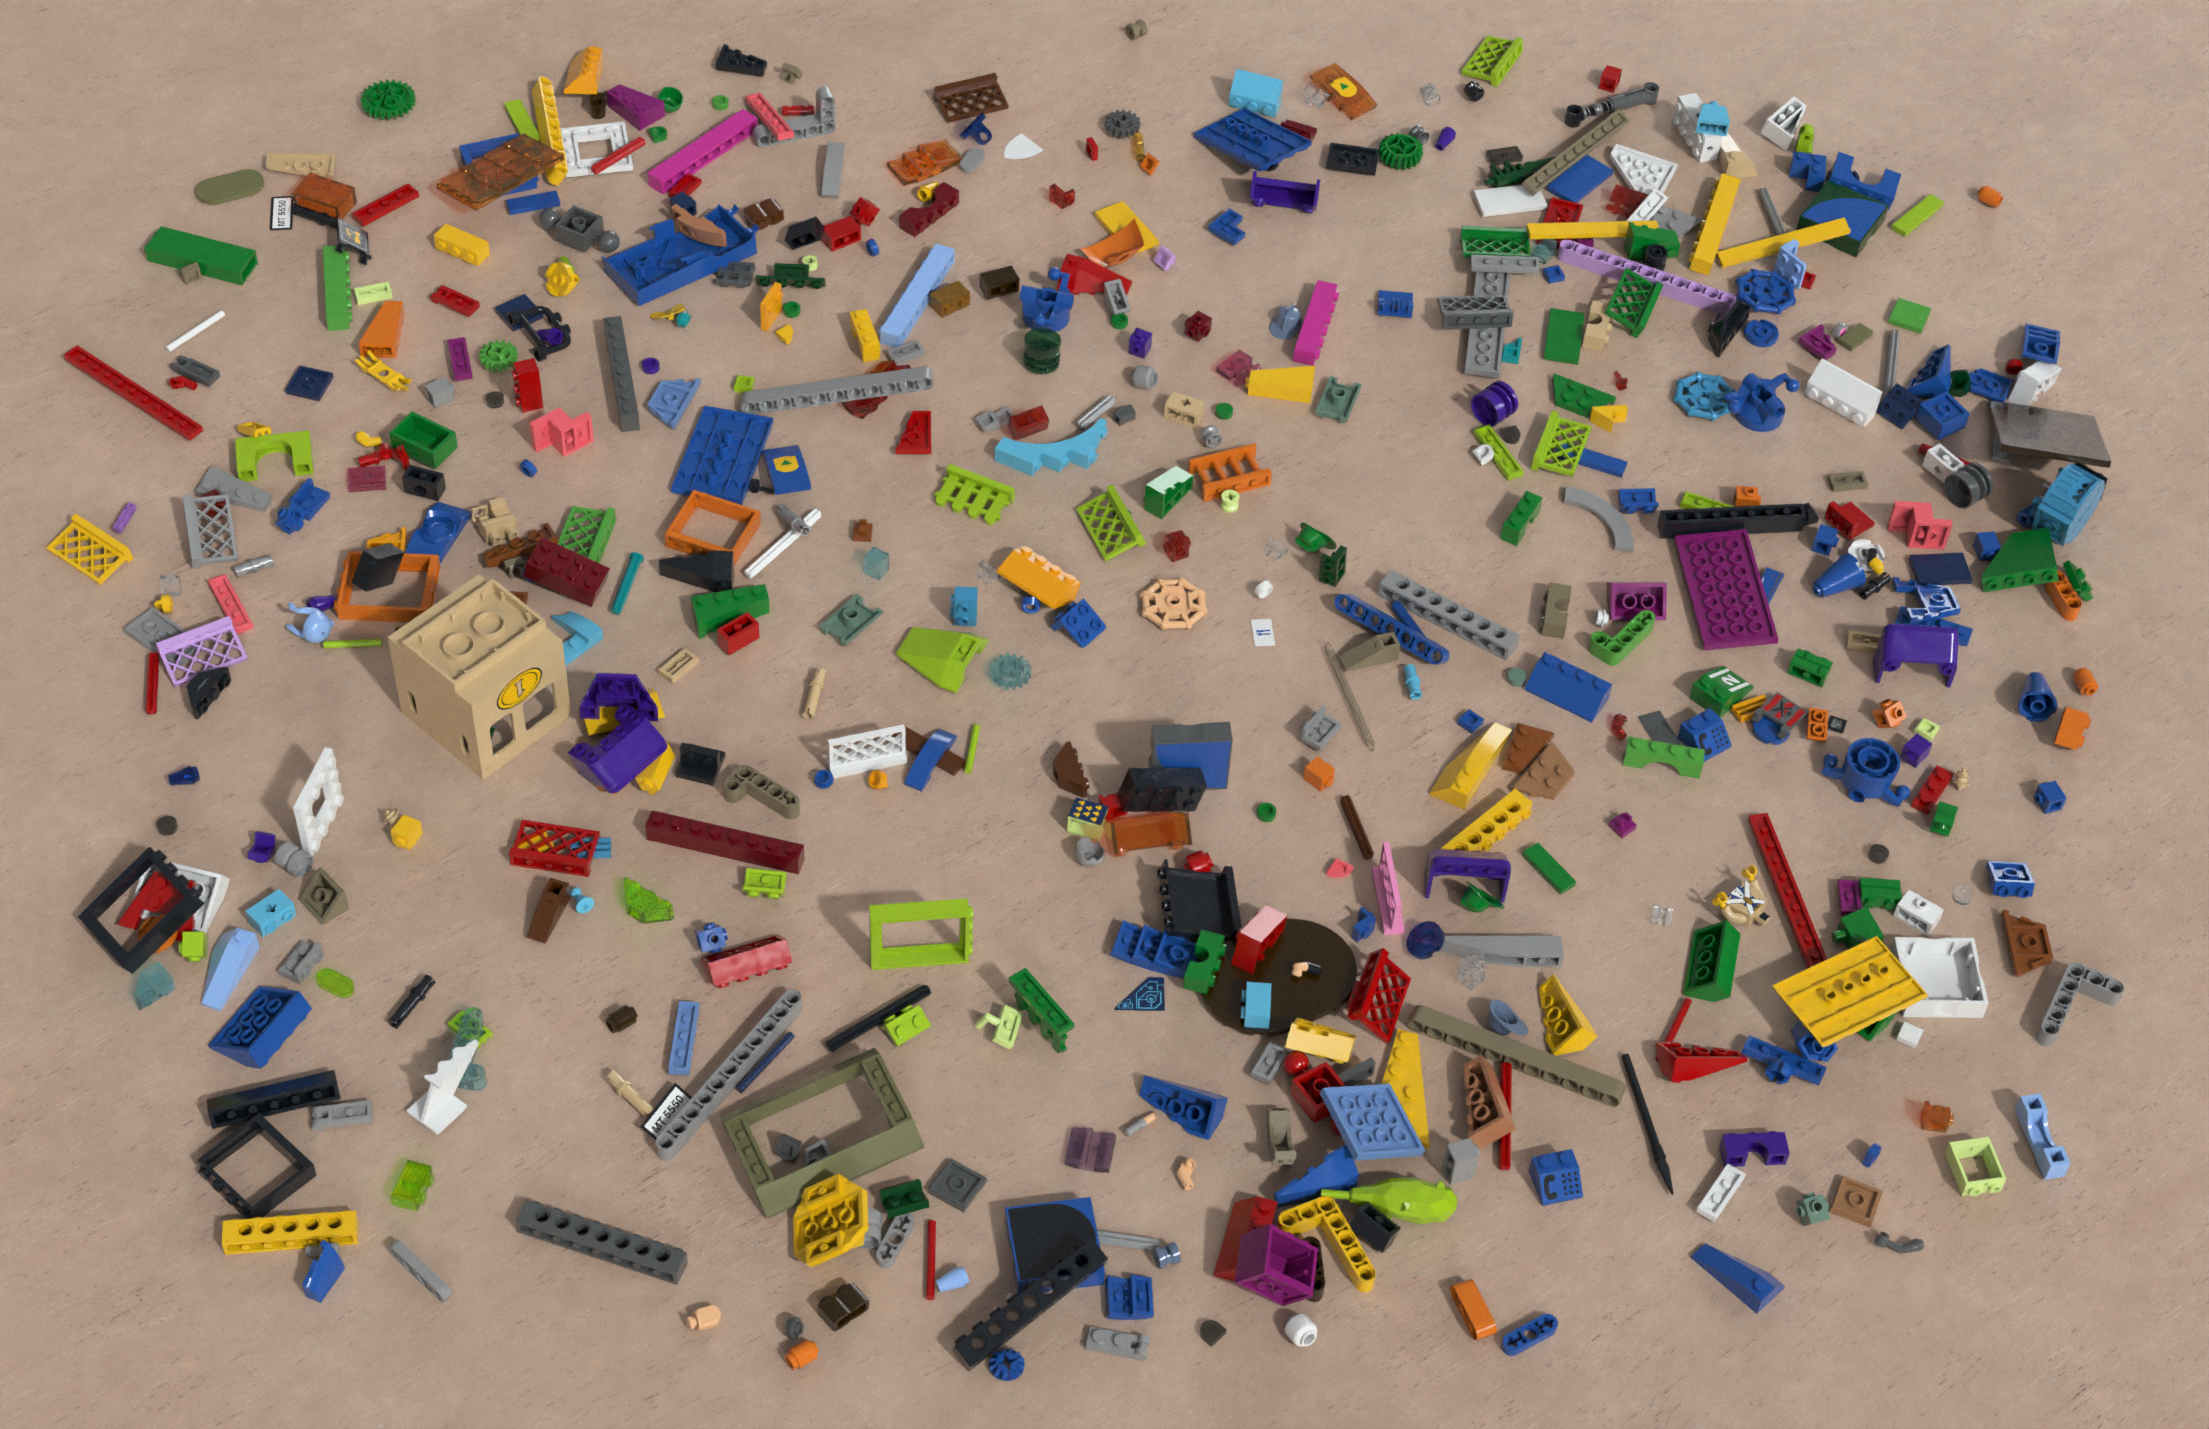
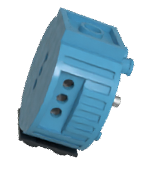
(2068, 502)

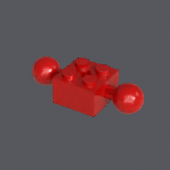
(1309, 1083)

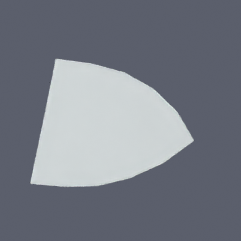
(1020, 148)

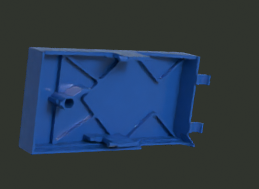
(676, 260)

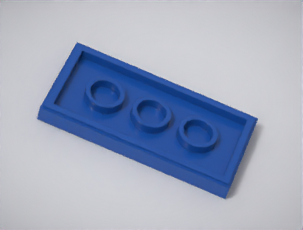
(1580, 179)

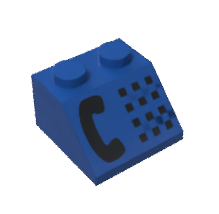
(1705, 732)
(1556, 1177)

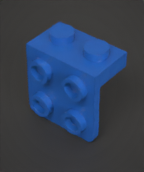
(1080, 622)

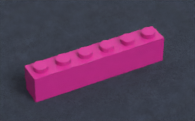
(1316, 323)

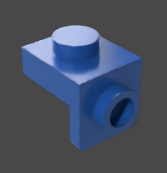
(1365, 925)

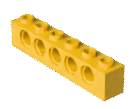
(1493, 824)
(280, 1239)

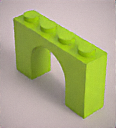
(251, 449)

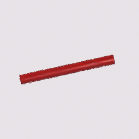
(1677, 1021)
(931, 1254)

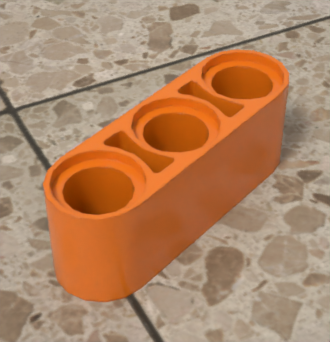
(2064, 597)
(1473, 1309)

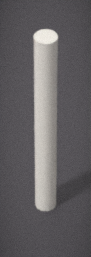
(205, 324)

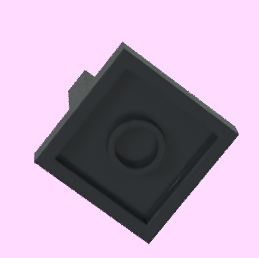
(699, 763)

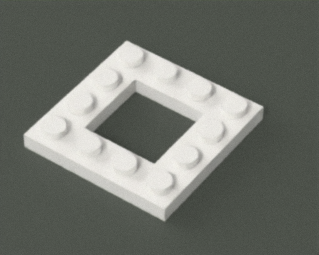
(573, 135)
(323, 776)

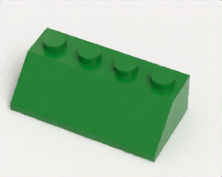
(1712, 962)

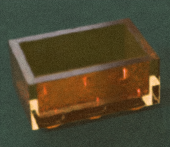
(325, 196)

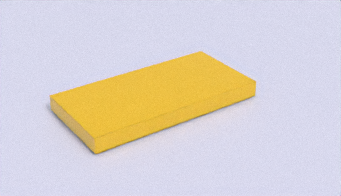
(1118, 216)

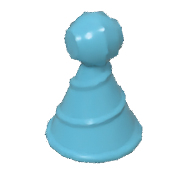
(583, 903)

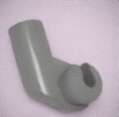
(316, 1251)

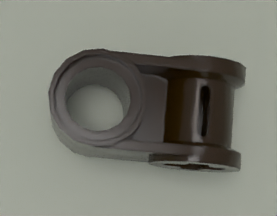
(598, 105)

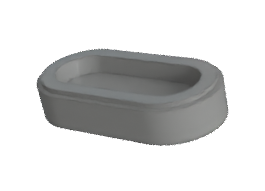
(972, 160)

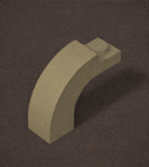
(1279, 1136)

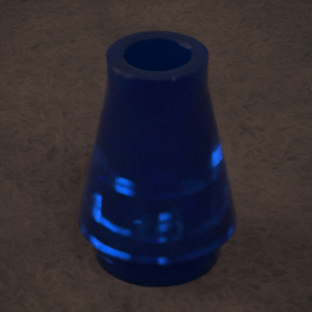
(185, 776)

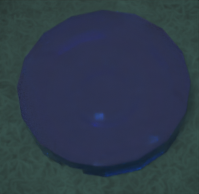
(1425, 940)

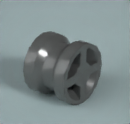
(1420, 134)

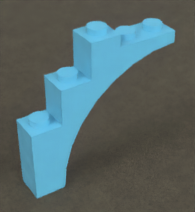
(1056, 455)

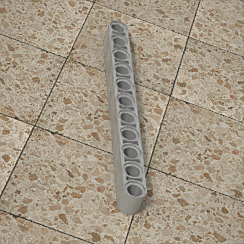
(837, 390)
(751, 1050)

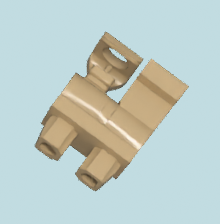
(499, 526)

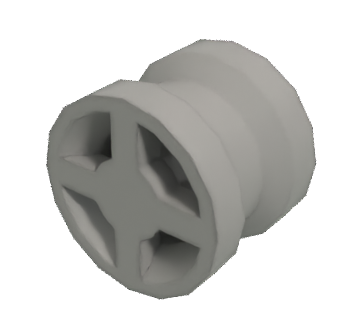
(1211, 436)

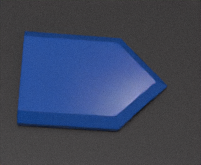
(1990, 384)

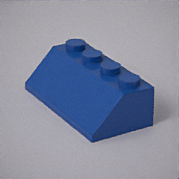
(1568, 687)

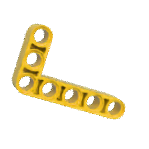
(1335, 1236)

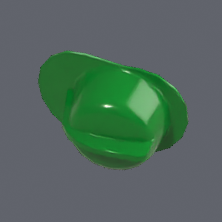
(1312, 539)
(1478, 900)

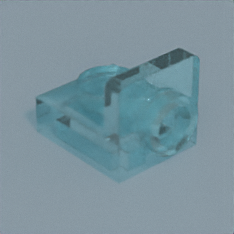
(1545, 250)

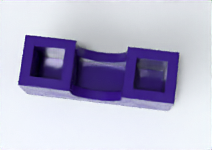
(1769, 1145)

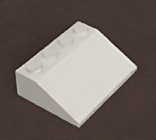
(209, 884)

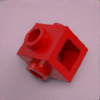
(864, 211)

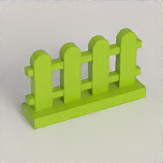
(973, 483)

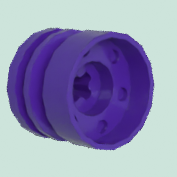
(1494, 403)

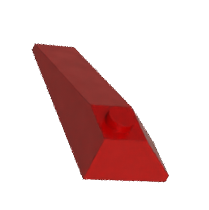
(1088, 276)
(1695, 1062)

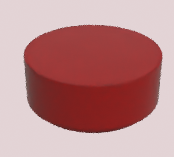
(2013, 366)

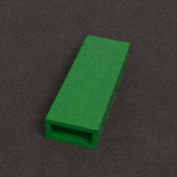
(214, 257)

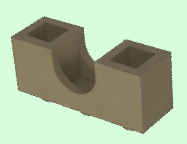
(1557, 600)

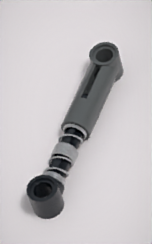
(1645, 95)

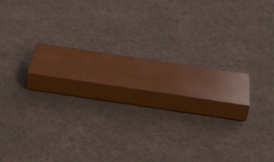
(949, 761)

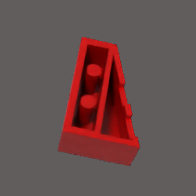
(527, 385)
(1256, 937)

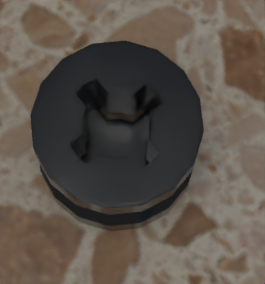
(1474, 91)

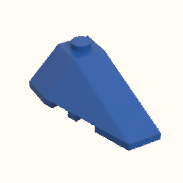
(1934, 376)
(1190, 1107)
(1335, 1173)
(1745, 1281)

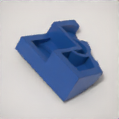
(323, 1273)

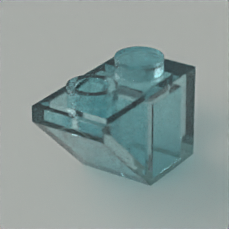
(153, 985)

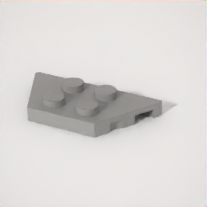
(1676, 221)

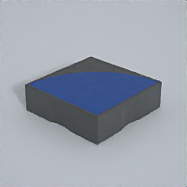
(1194, 746)

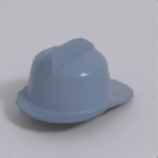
(1286, 322)
(1504, 1020)

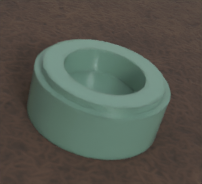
(1516, 677)

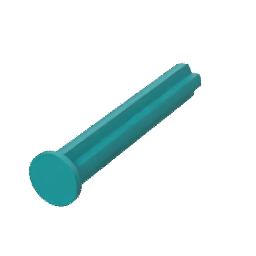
(627, 581)

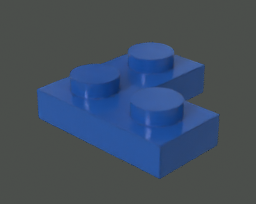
(1226, 227)

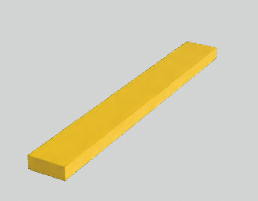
(1583, 229)
(1772, 245)

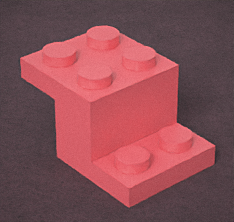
(561, 432)
(1919, 525)

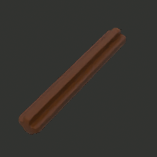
(1357, 827)

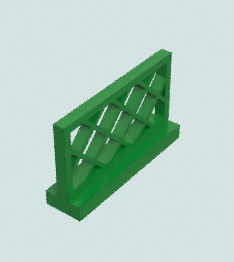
(1494, 236)
(1644, 307)

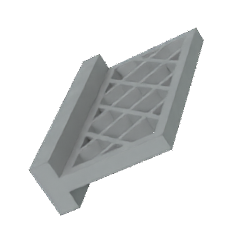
(193, 530)

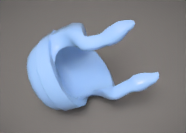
(316, 627)

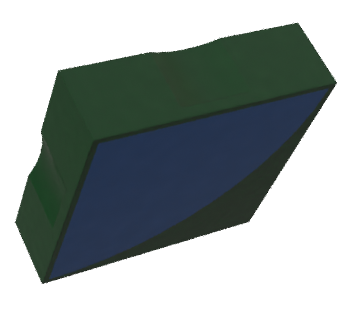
(1860, 212)

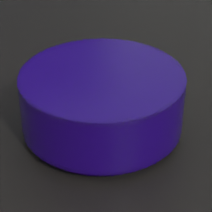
(650, 366)

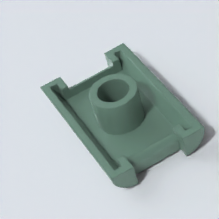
(1337, 400)
(850, 620)

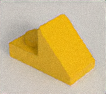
(1607, 415)

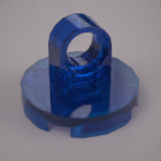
(976, 128)

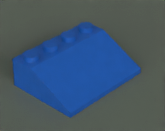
(261, 1026)

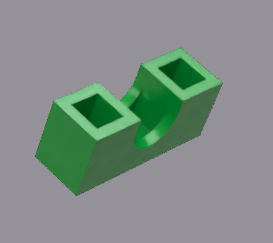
(1524, 512)
(1201, 975)

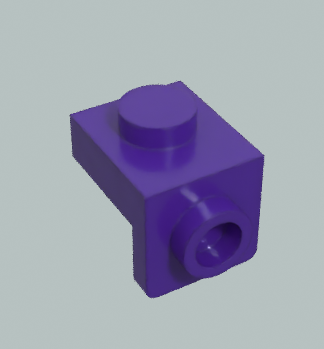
(263, 847)

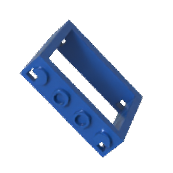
(478, 149)

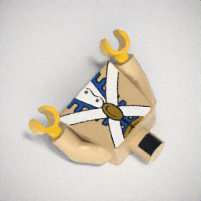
(1745, 902)

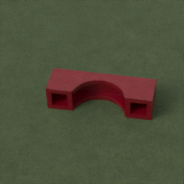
(918, 219)

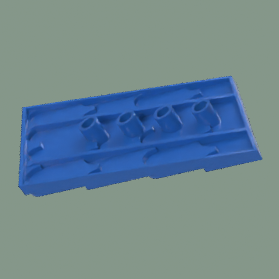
(1252, 139)
(723, 454)

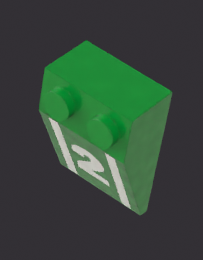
(1719, 690)

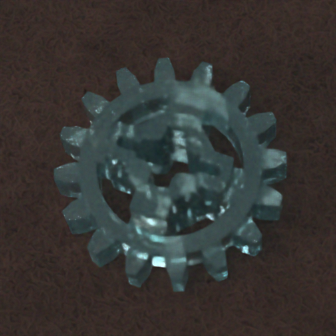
(1010, 671)

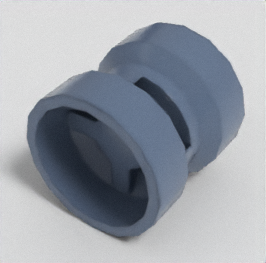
(1166, 1255)

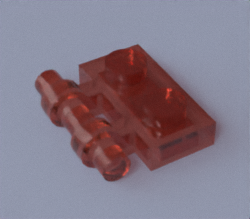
(1625, 197)

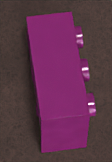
(635, 106)

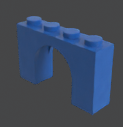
(1882, 192)

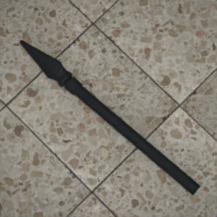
(1659, 1155)

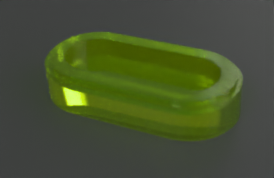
(335, 983)

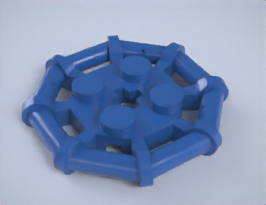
(1756, 289)

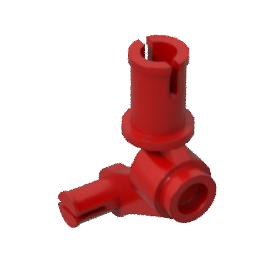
(385, 452)

